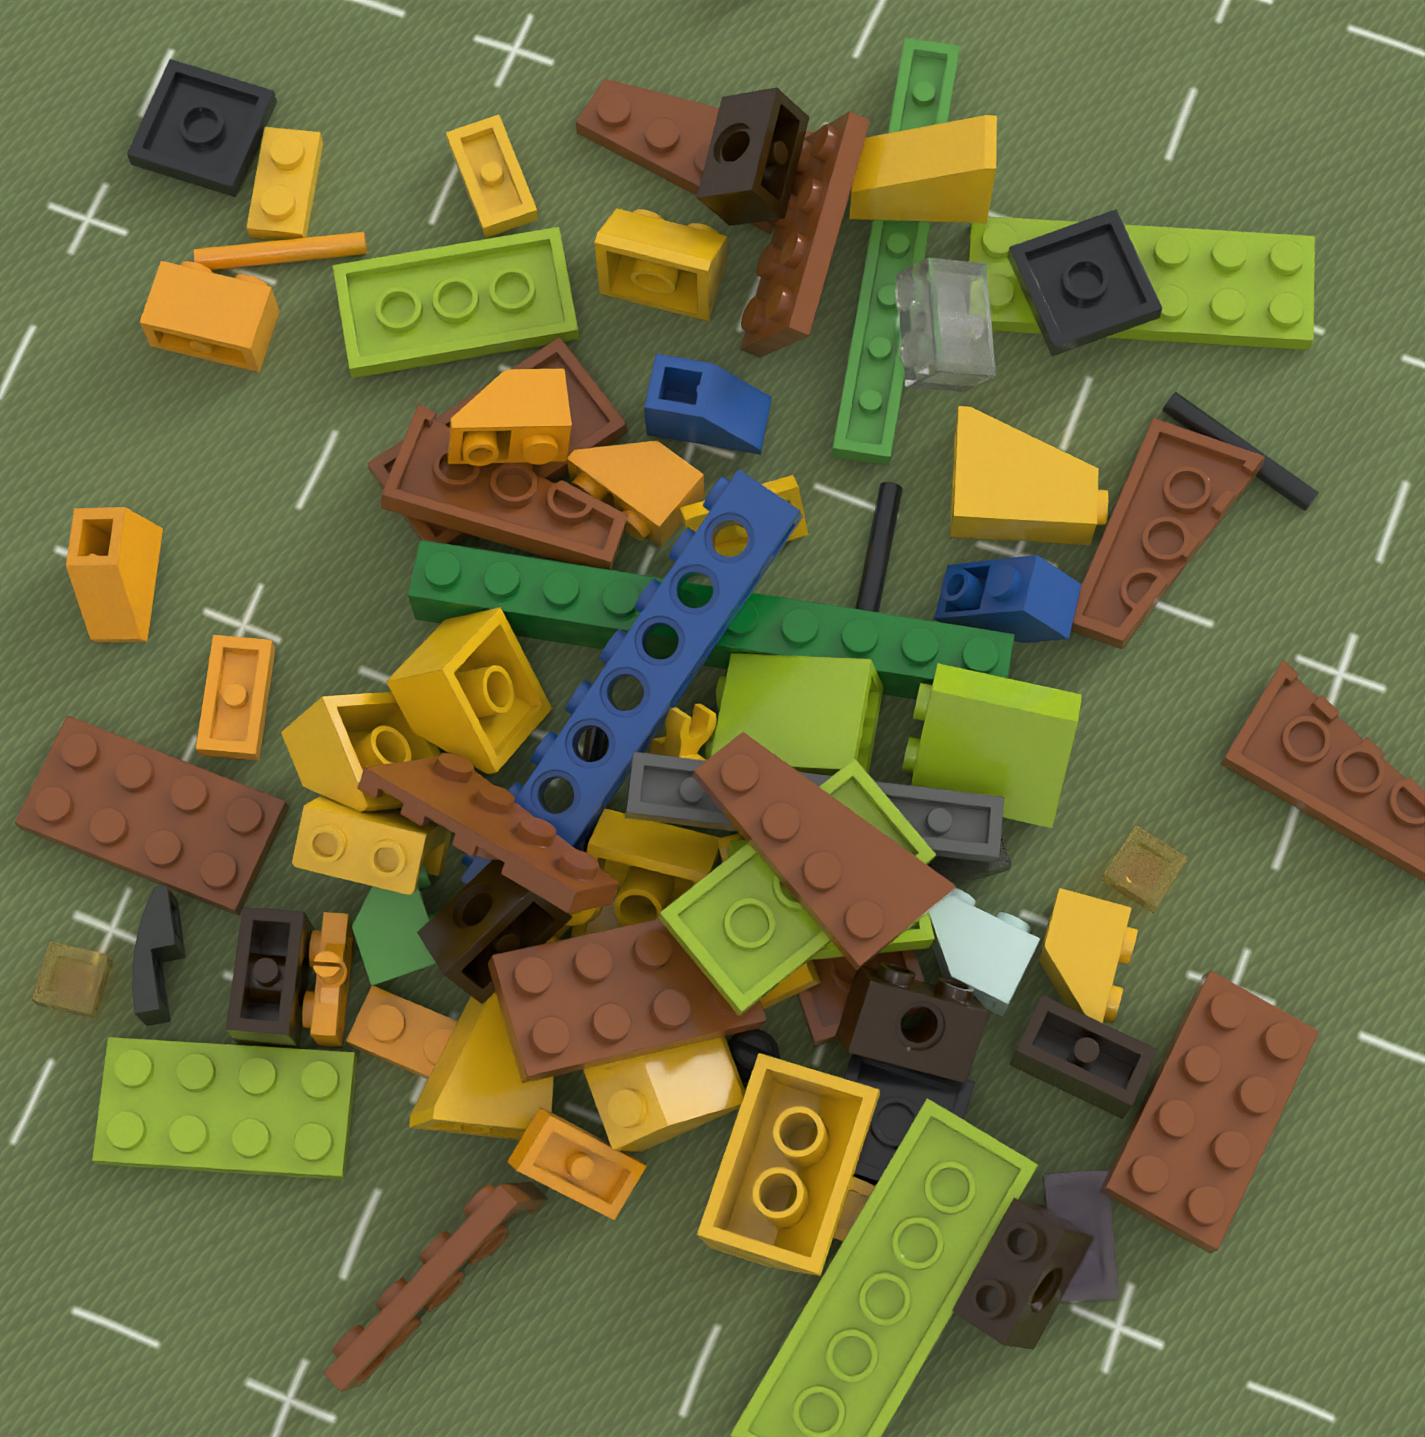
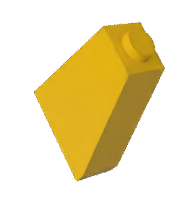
(928, 173)
(1020, 486)
(478, 1081)

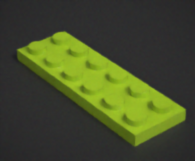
(1209, 283)
(890, 1284)

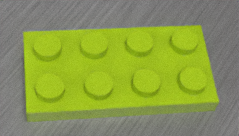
(455, 302)
(749, 926)
(225, 1108)

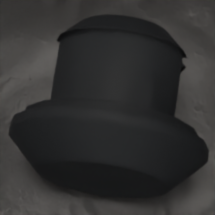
(745, 1049)

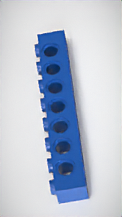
(768, 525)

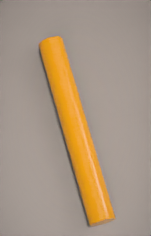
(282, 251)

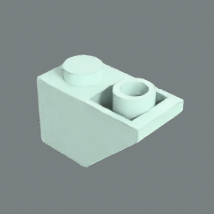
(981, 949)

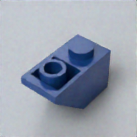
(704, 406)
(1010, 597)

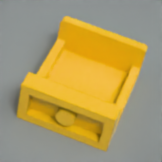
(368, 846)

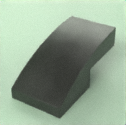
(157, 942)

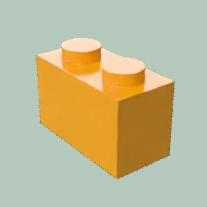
(210, 315)

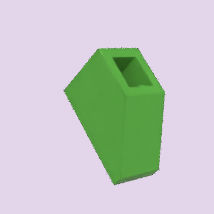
(389, 929)

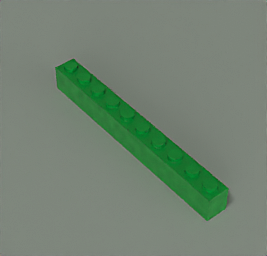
(592, 603)

